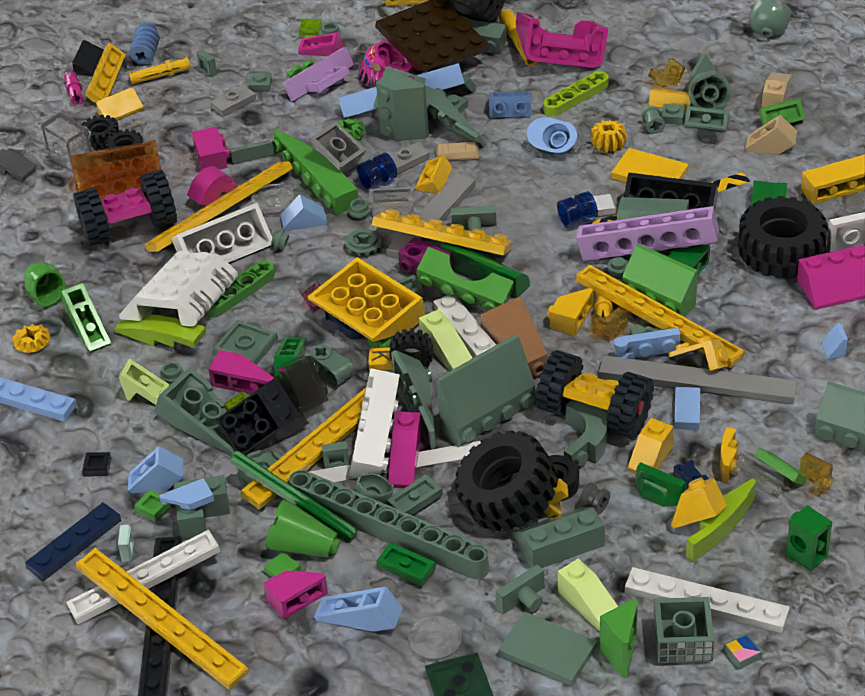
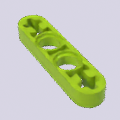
(558, 103)

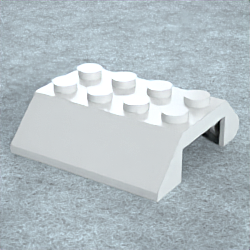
(184, 283)

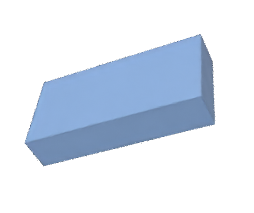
(687, 408)

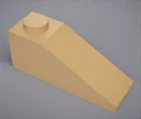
(776, 89)

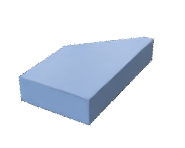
(189, 495)

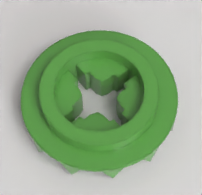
(357, 127)

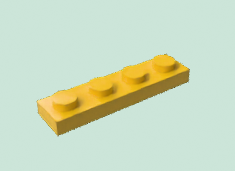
(105, 73)

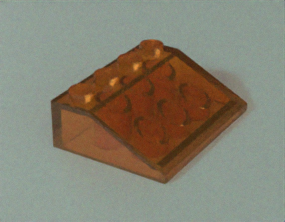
(115, 168)

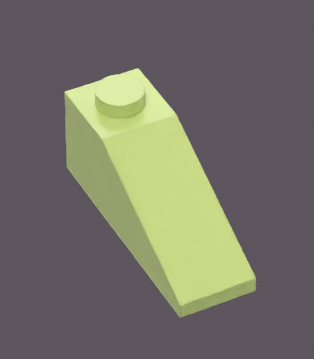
(445, 339)
(584, 591)

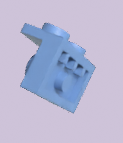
(510, 104)

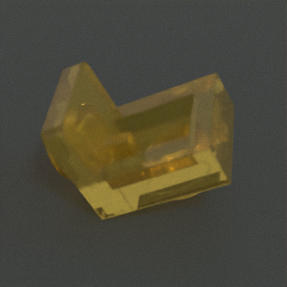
(669, 76)
(611, 326)
(817, 472)

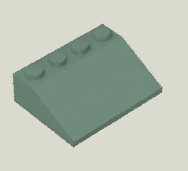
(485, 391)

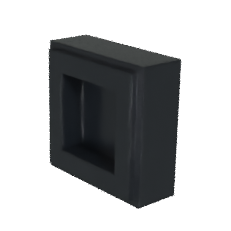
(96, 464)

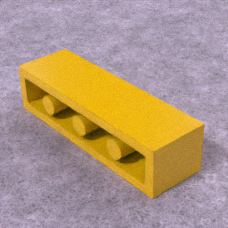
(834, 180)

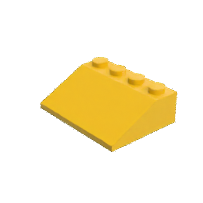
(369, 301)

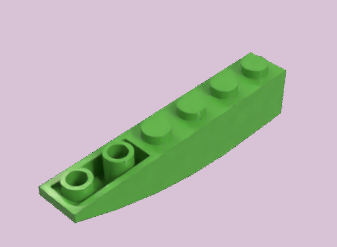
(316, 172)

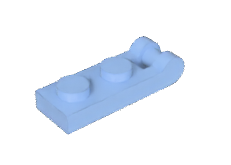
(647, 344)

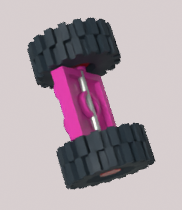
(153, 199)

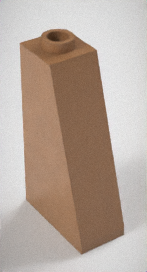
(514, 319)

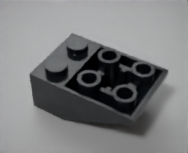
(262, 418)

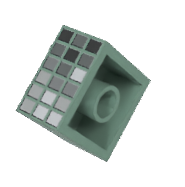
(683, 630)

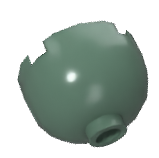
(769, 17)
(709, 90)

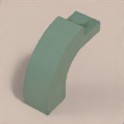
(593, 425)

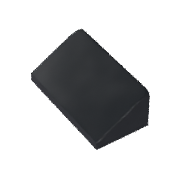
(87, 59)

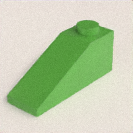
(84, 317)

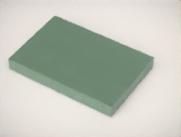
(547, 648)

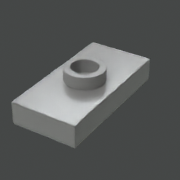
(233, 100)
(409, 157)

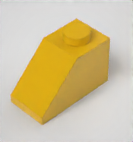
(570, 311)
(652, 445)
(698, 502)

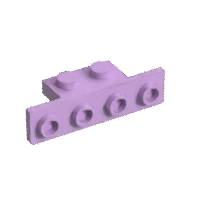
(320, 75)

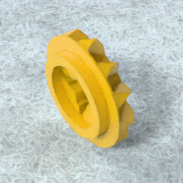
(28, 345)

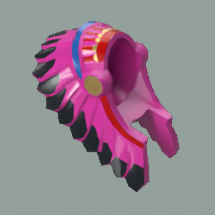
(376, 60)

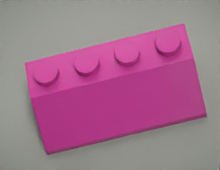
(833, 277)

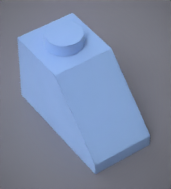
(156, 472)

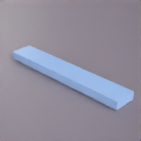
(364, 100)

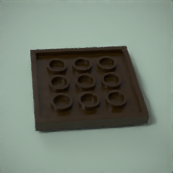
(431, 36)

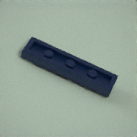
(73, 541)

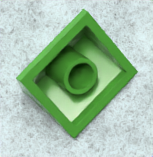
(619, 635)

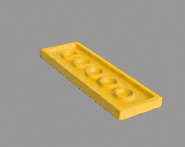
(435, 230)

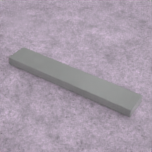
(437, 208)

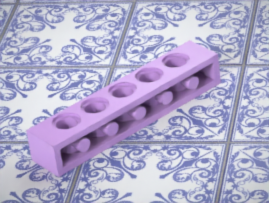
(657, 226)

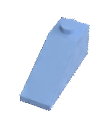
(364, 609)

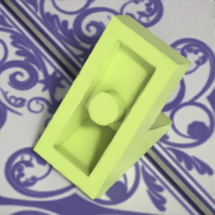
(139, 380)

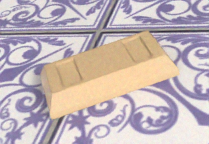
(458, 151)

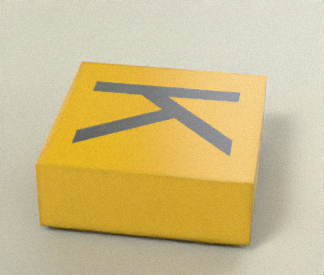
(380, 359)

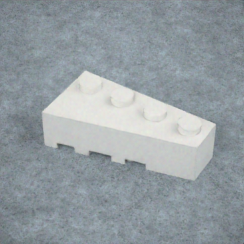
(375, 424)

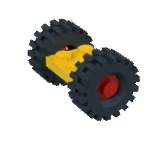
(624, 399)

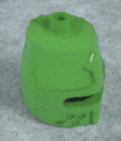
(43, 281)

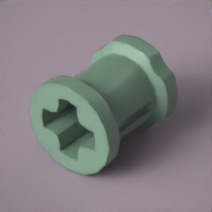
(653, 121)

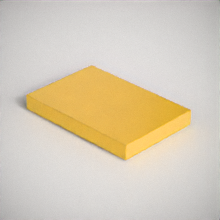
(649, 164)

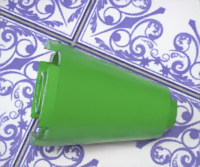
(300, 533)

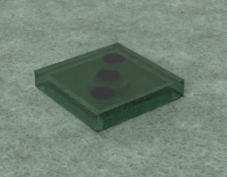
(458, 677)

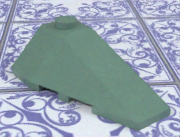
(444, 113)
(415, 391)
(194, 409)

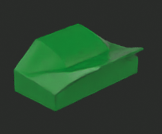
(767, 189)
(658, 486)

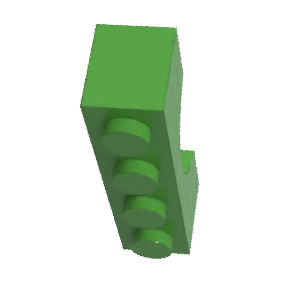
(436, 272)

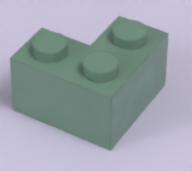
(193, 521)

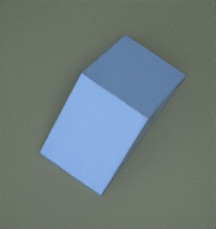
(302, 214)

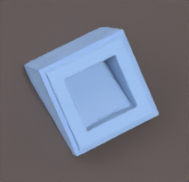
(835, 342)

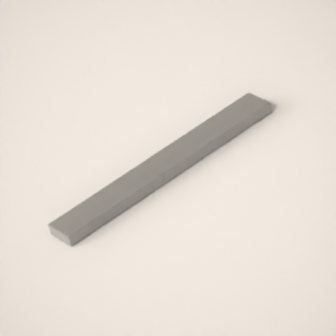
(707, 380)

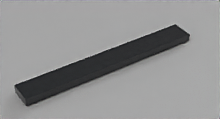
(157, 650)

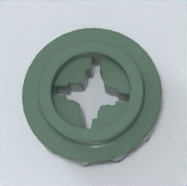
(363, 236)

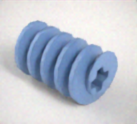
(144, 44)

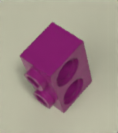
(412, 254)

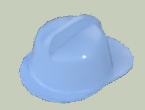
(552, 135)

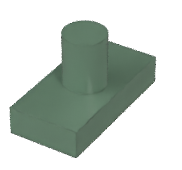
(474, 216)
(522, 590)

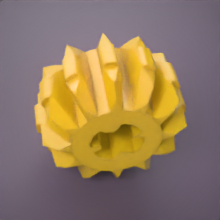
(608, 136)

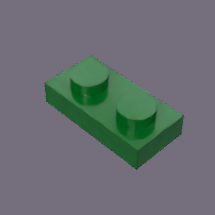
(406, 564)

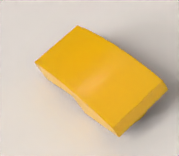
(728, 454)

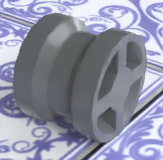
(594, 497)

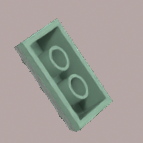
(402, 107)
(641, 207)
(842, 416)
(561, 537)

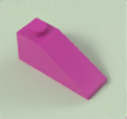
(237, 373)
(404, 448)

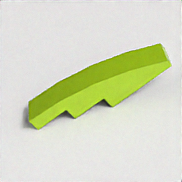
(161, 329)
(718, 527)

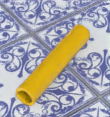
(508, 17)

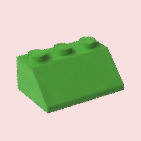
(662, 279)

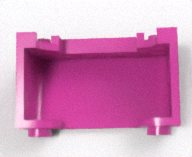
(582, 48)

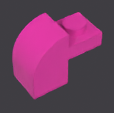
(209, 184)

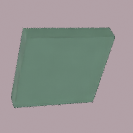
(247, 340)

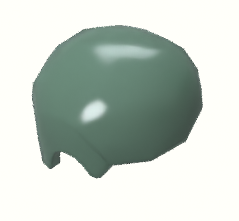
(374, 487)

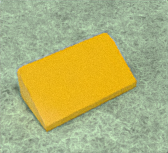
(663, 96)
(120, 104)
(434, 175)

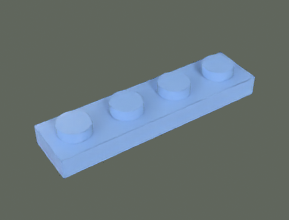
(36, 400)

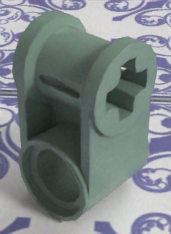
(331, 365)

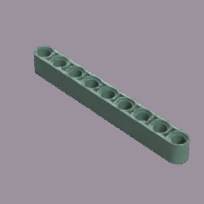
(395, 525)

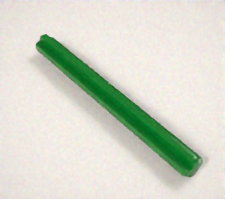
(293, 495)

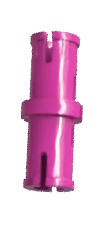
(73, 88)

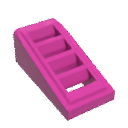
(321, 45)

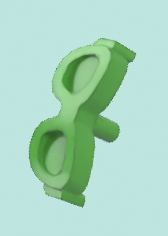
(297, 69)

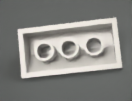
(228, 236)

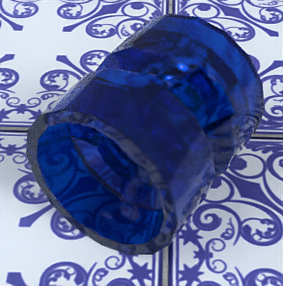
(377, 171)
(579, 209)

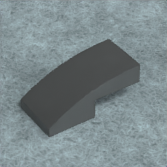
(15, 165)

